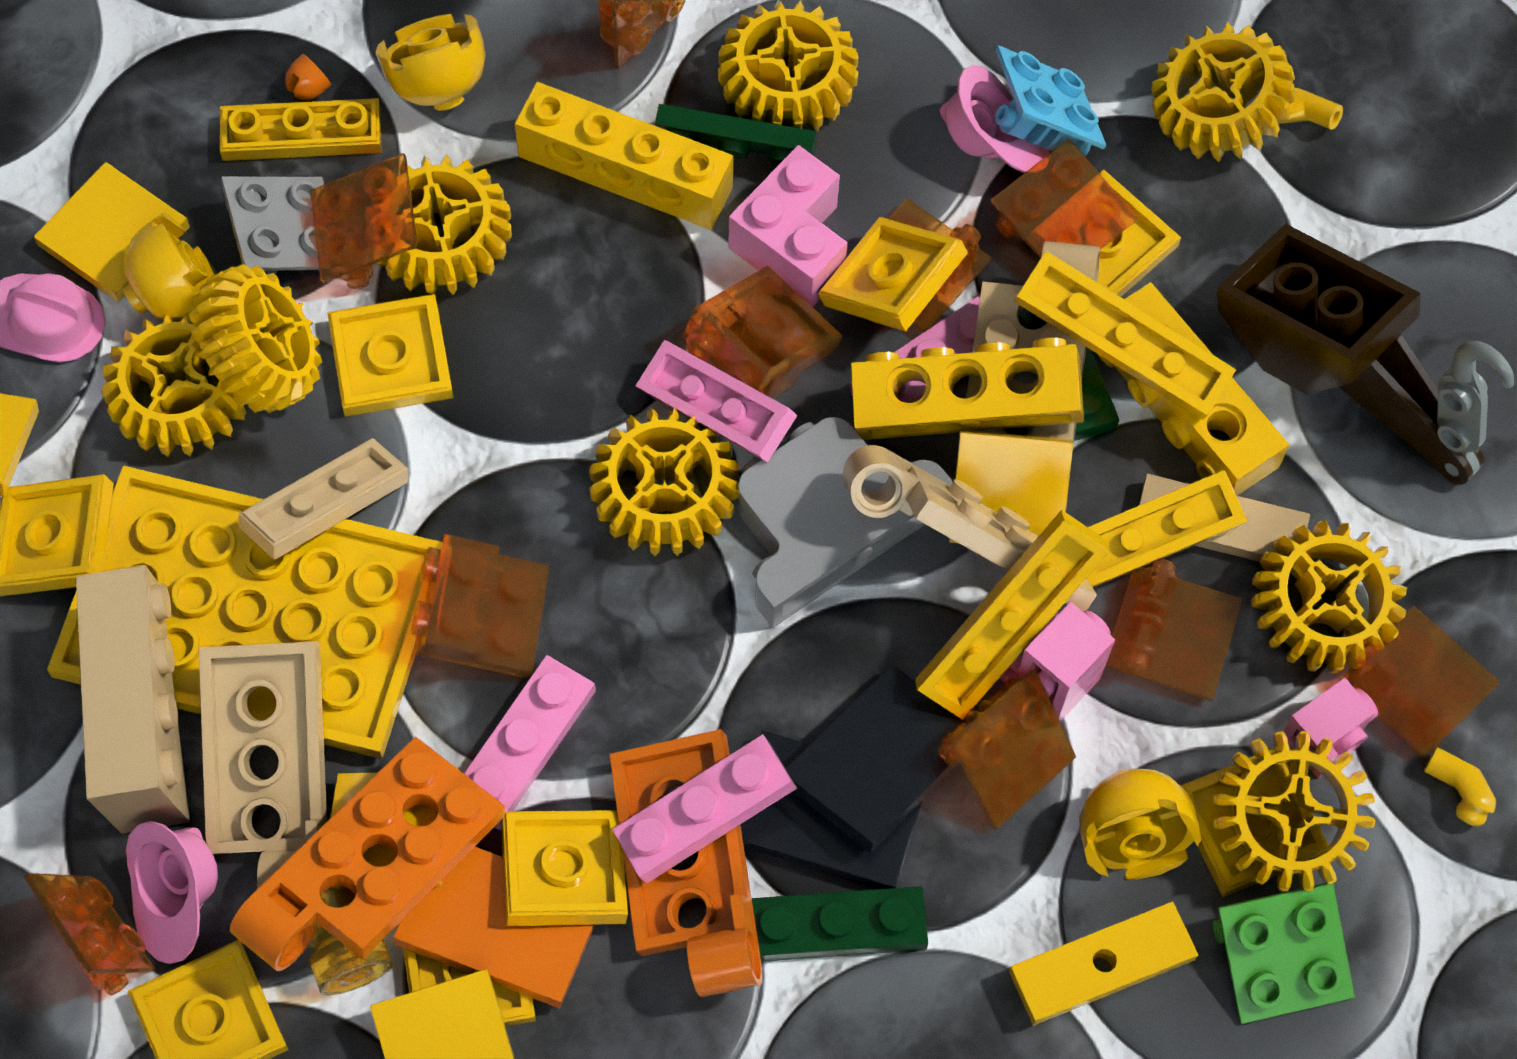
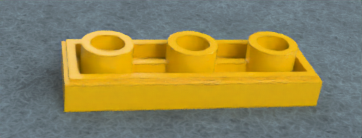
(274, 133)
(1134, 948)

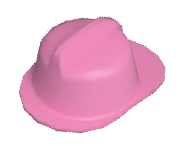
(973, 125)
(48, 317)
(169, 884)

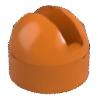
(306, 79)

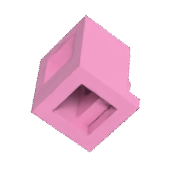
(1337, 715)

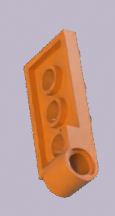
(285, 909)
(725, 945)

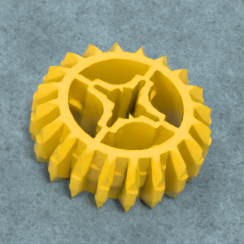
(814, 51)
(1208, 115)
(475, 210)
(255, 338)
(182, 402)
(686, 450)
(1313, 580)
(1290, 839)

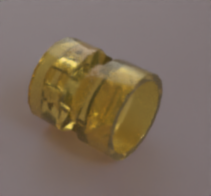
(334, 964)

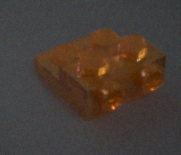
(760, 333)
(480, 607)

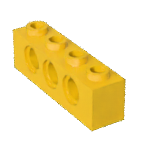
(624, 155)
(1052, 402)
(1255, 443)

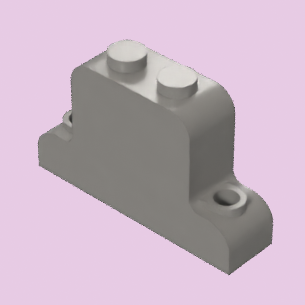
(809, 520)

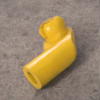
(1314, 109)
(1469, 782)

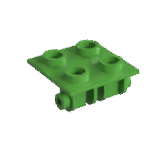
(1285, 952)

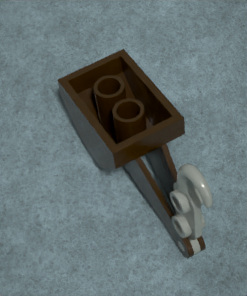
(1340, 324)

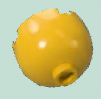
(434, 61)
(164, 270)
(1138, 824)

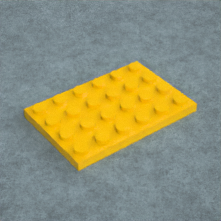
(341, 588)

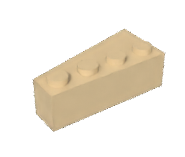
(129, 700)

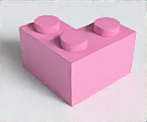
(784, 224)
(1066, 656)

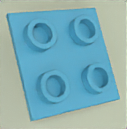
(1046, 104)

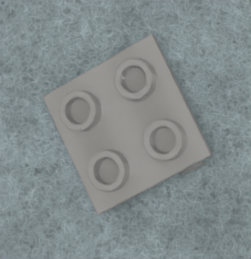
(273, 221)

